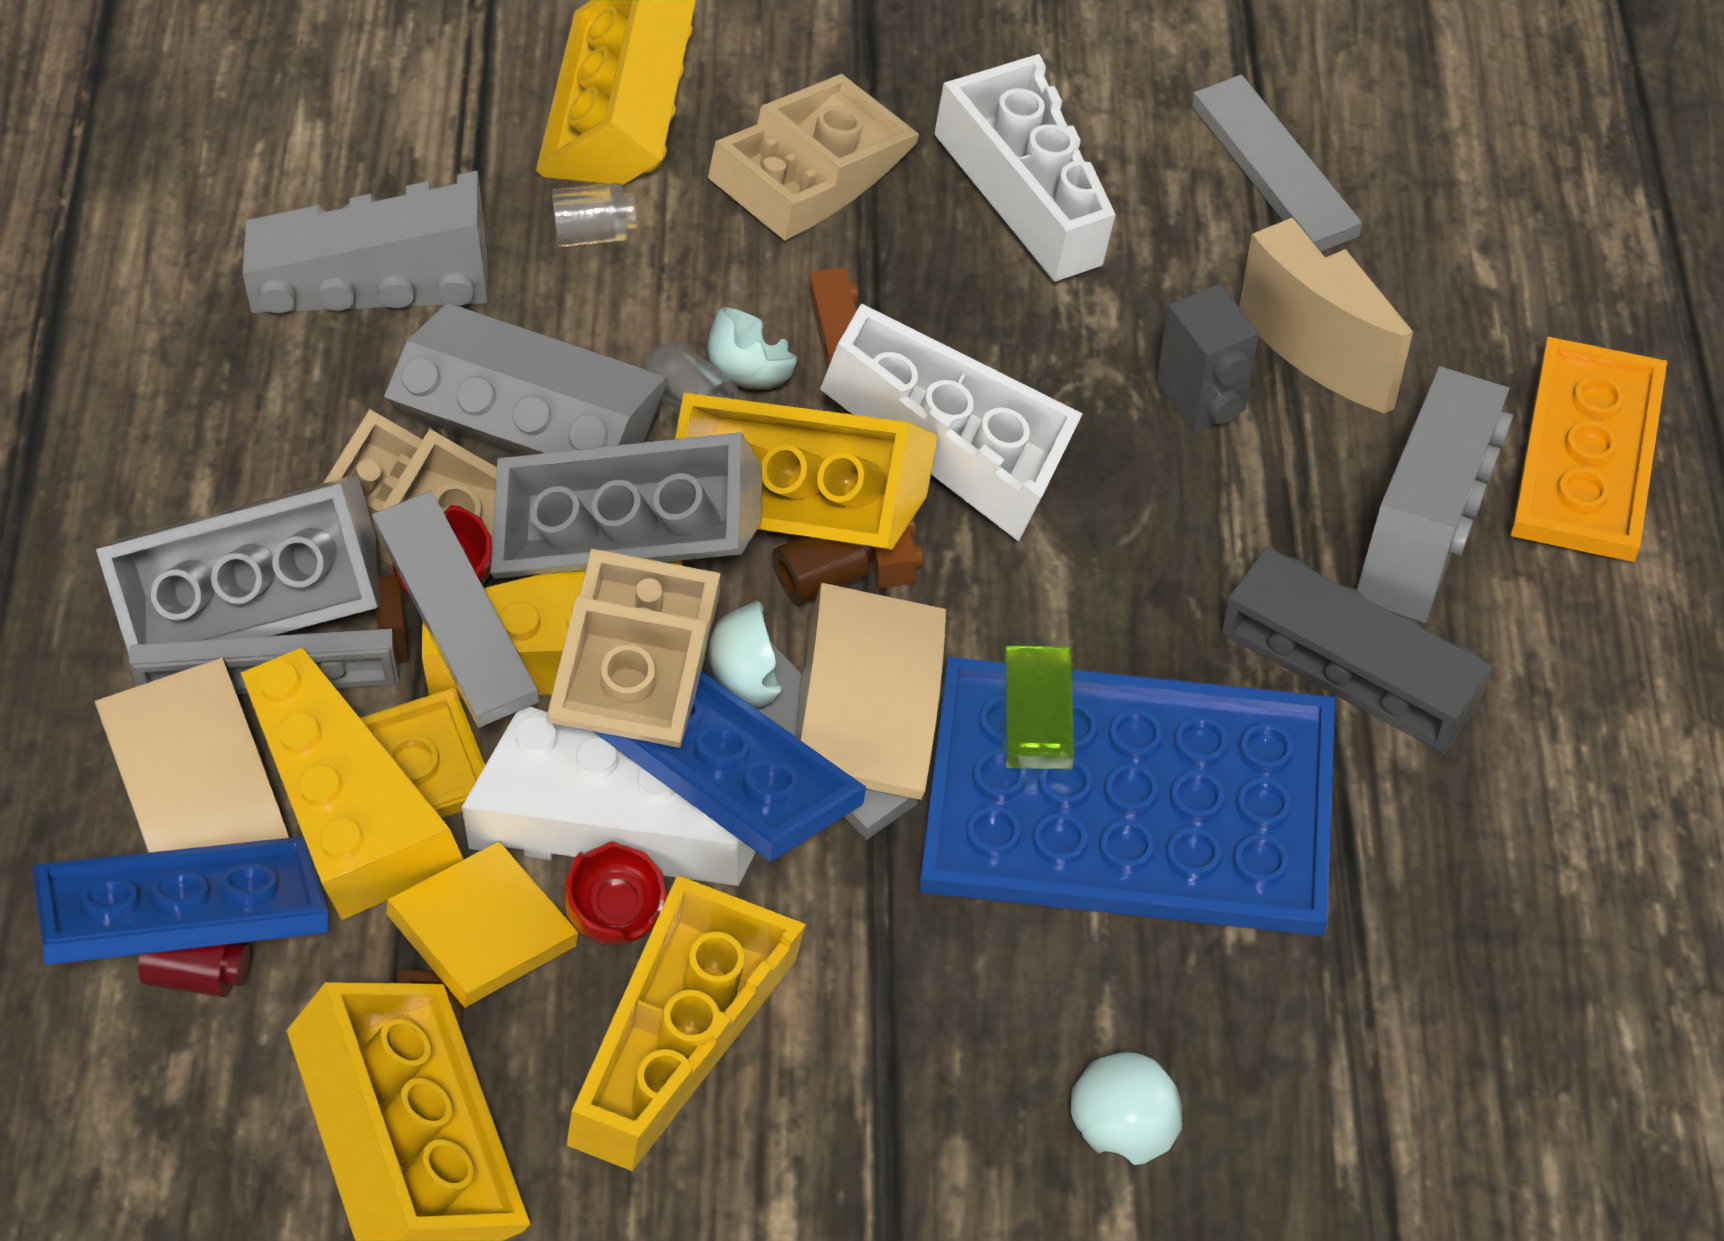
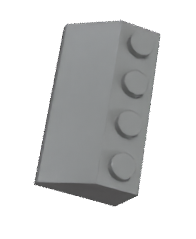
(520, 387)
(627, 500)
(247, 568)

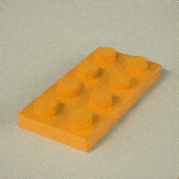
(1590, 449)

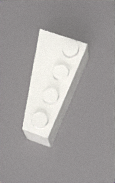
(1028, 163)
(993, 432)
(573, 792)

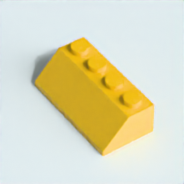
(616, 90)
(825, 469)
(404, 1115)

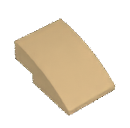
(810, 155)
(1324, 316)
(400, 466)
(635, 648)
(872, 687)
(190, 761)

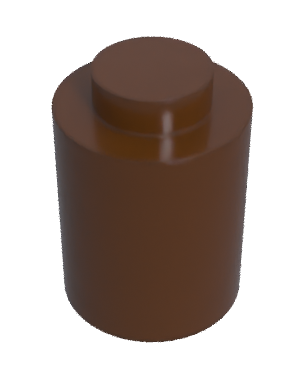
(811, 561)

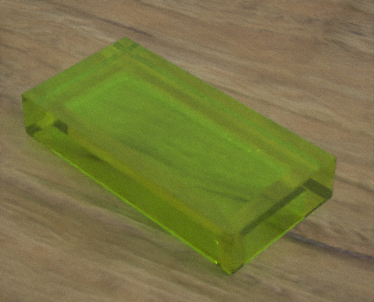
(1039, 707)

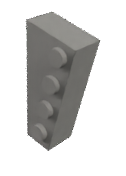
(371, 252)
(1434, 492)

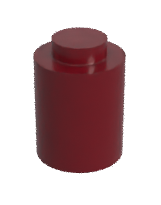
(197, 970)

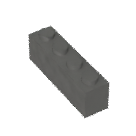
(1356, 649)

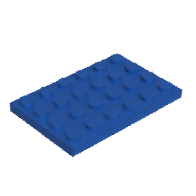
(1172, 808)

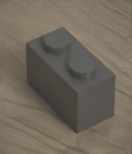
(1207, 358)

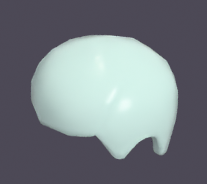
(742, 354)
(744, 656)
(1127, 1107)

